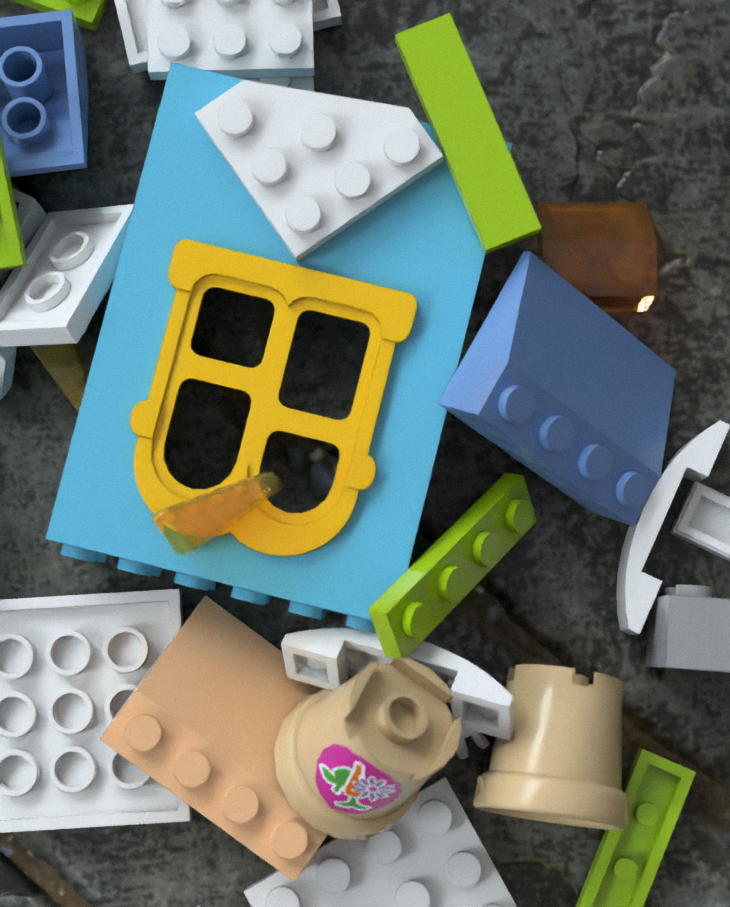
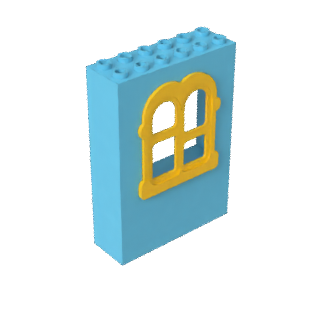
(195, 228)

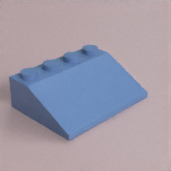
(43, 93)
(567, 393)

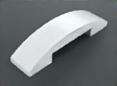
(635, 588)
(332, 654)

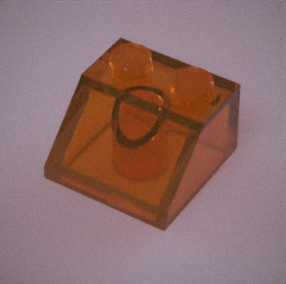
(601, 251)

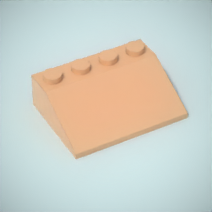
(209, 733)

